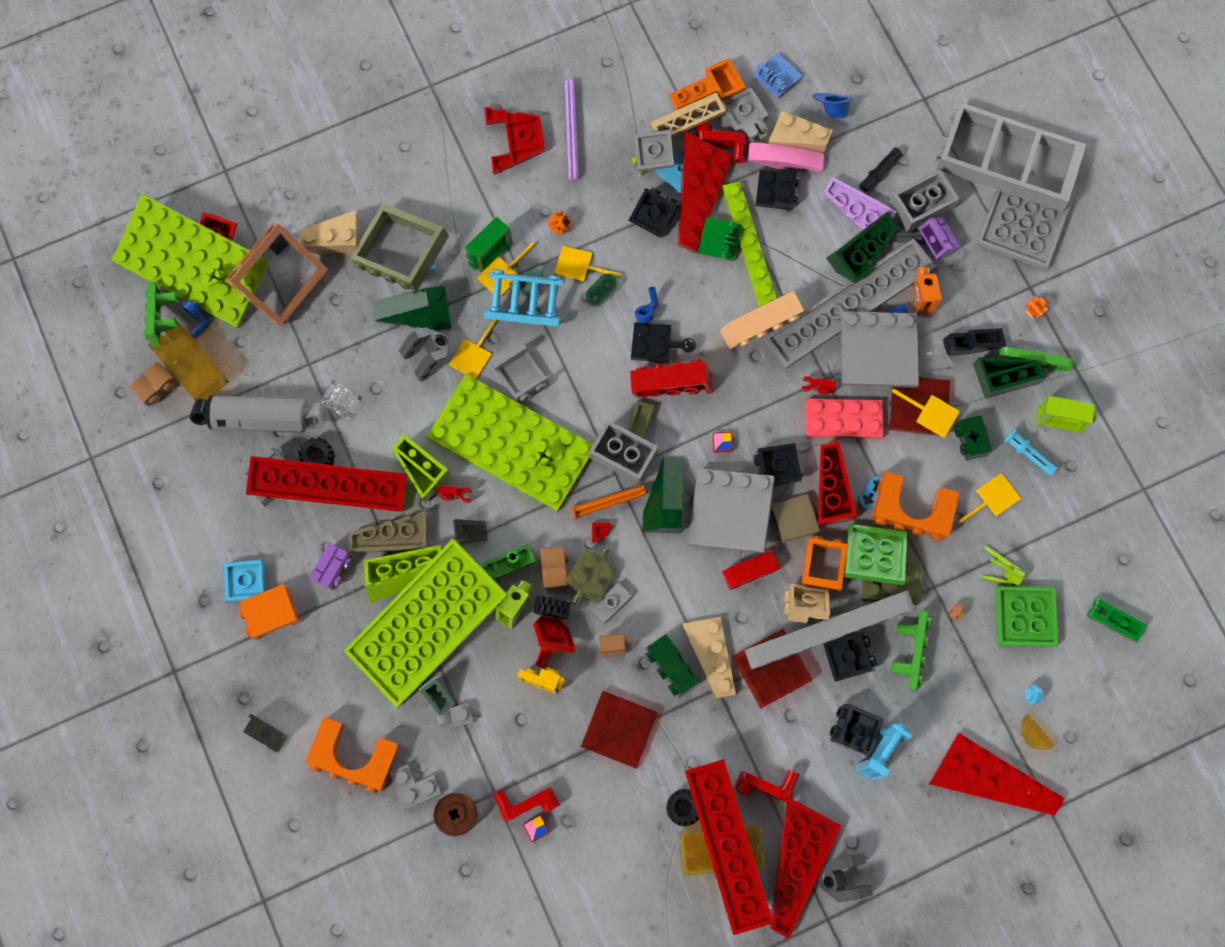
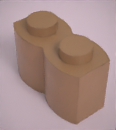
(153, 384)
(553, 567)
(613, 645)

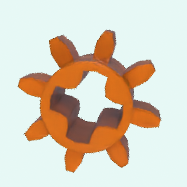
(559, 223)
(1037, 307)

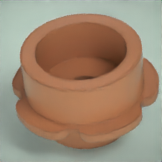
(957, 612)

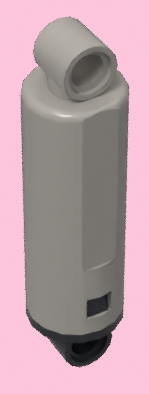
(257, 414)

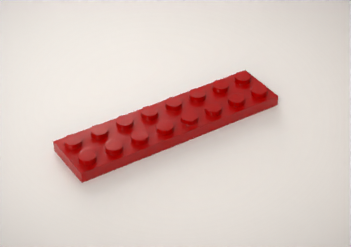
(326, 484)
(728, 847)

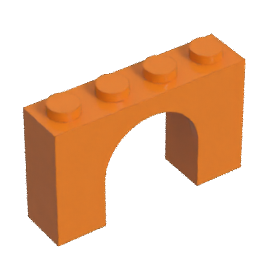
(888, 509)
(324, 756)

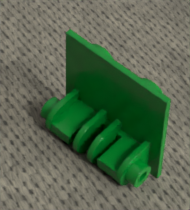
(720, 238)

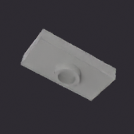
(611, 603)

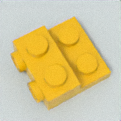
(547, 680)

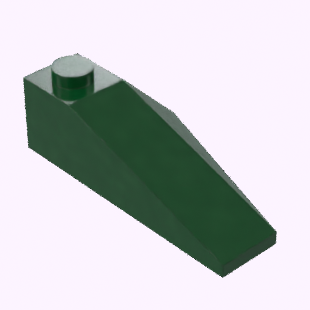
(860, 253)
(416, 309)
(664, 503)

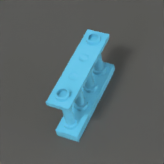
(513, 313)
(875, 767)

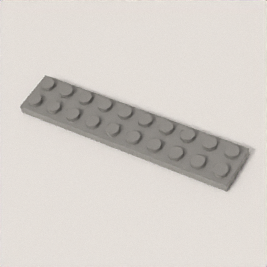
(823, 319)

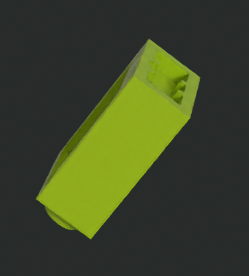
(1066, 414)

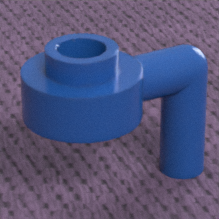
(193, 310)
(645, 313)

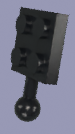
(654, 341)

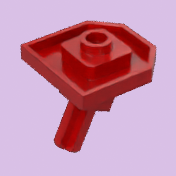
(552, 636)

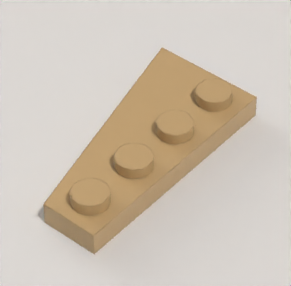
(711, 651)

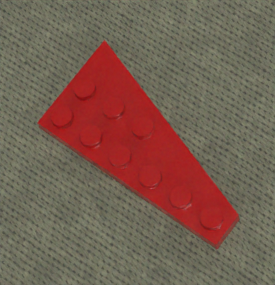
(803, 851)

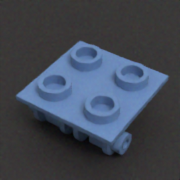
(777, 75)

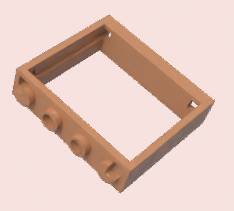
(251, 258)

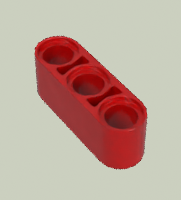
(751, 570)

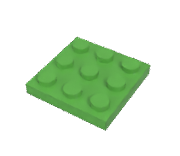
(876, 554)
(1026, 616)

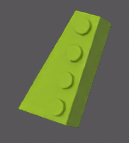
(392, 573)

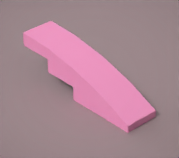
(785, 156)

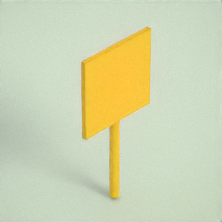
(498, 263)
(575, 263)
(471, 357)
(935, 415)
(997, 495)

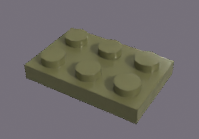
(913, 584)

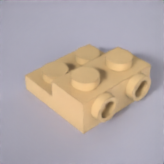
(806, 602)

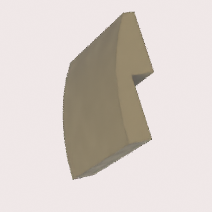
(795, 518)

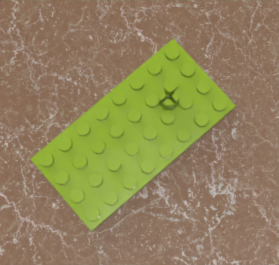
(187, 259)
(511, 442)
(425, 623)

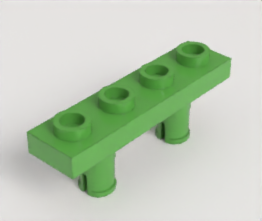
(153, 321)
(509, 562)
(913, 668)

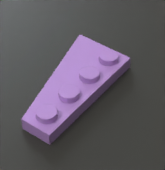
(855, 204)

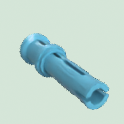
(1020, 448)

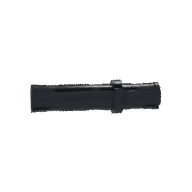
(875, 175)

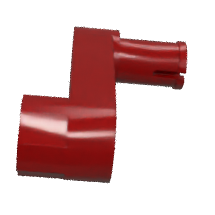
(724, 139)
(746, 783)
(546, 799)

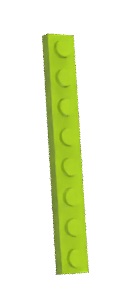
(749, 244)

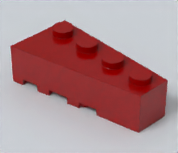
(671, 379)
(835, 495)

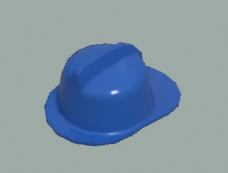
(834, 105)

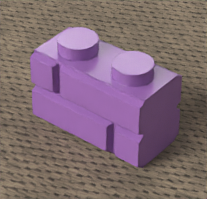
(939, 237)
(331, 566)

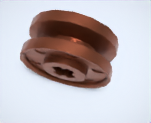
(444, 819)

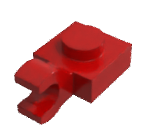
(823, 386)
(451, 493)

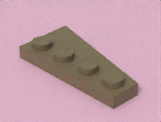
(396, 535)

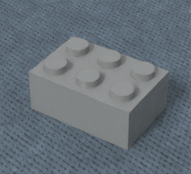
(923, 200)
(623, 452)

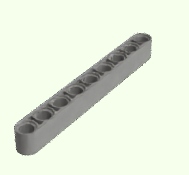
(829, 630)

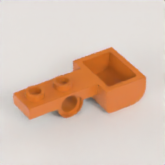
(719, 78)

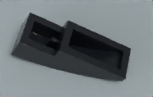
(974, 341)

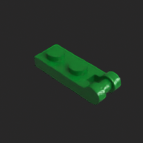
(1116, 620)

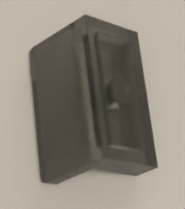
(265, 733)

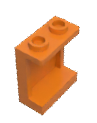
(268, 611)

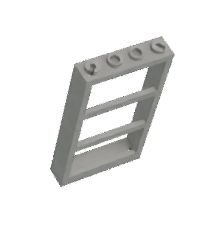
(1003, 183)

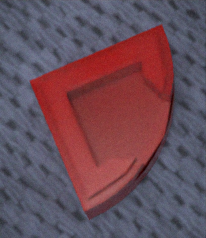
(600, 531)

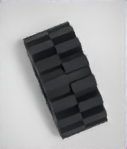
(313, 444)
(551, 607)
(671, 808)

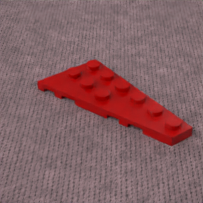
(701, 182)
(982, 774)

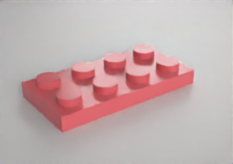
(844, 418)

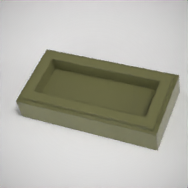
(641, 418)

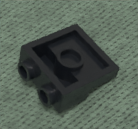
(777, 189)
(654, 212)
(779, 462)
(850, 656)
(856, 729)

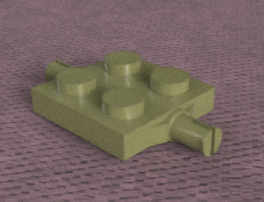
(591, 576)

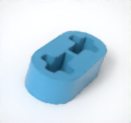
(868, 490)

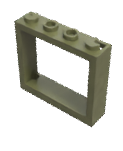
(422, 267)

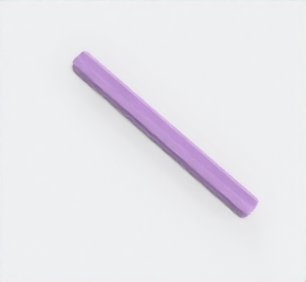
(571, 130)

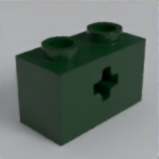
(975, 429)

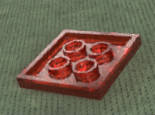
(905, 414)
(774, 679)
(619, 729)

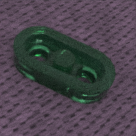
(599, 290)

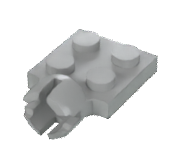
(747, 114)

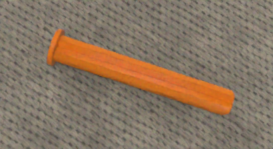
(608, 501)

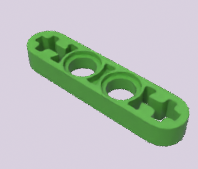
(1046, 361)

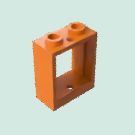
(833, 586)

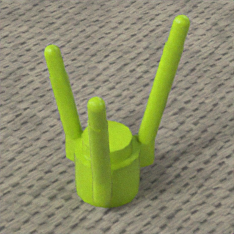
(1013, 573)

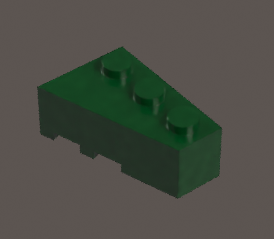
(1005, 376)
(672, 666)

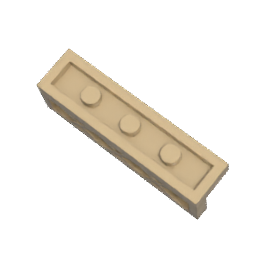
(688, 114)

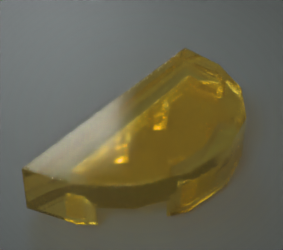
(1034, 735)

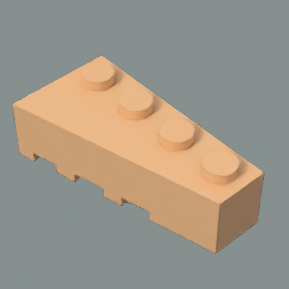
(761, 320)

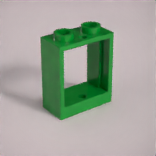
(488, 244)

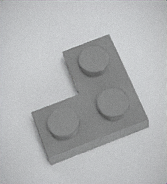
(409, 791)

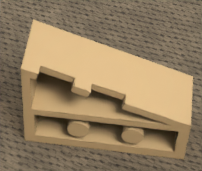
(800, 133)
(332, 236)

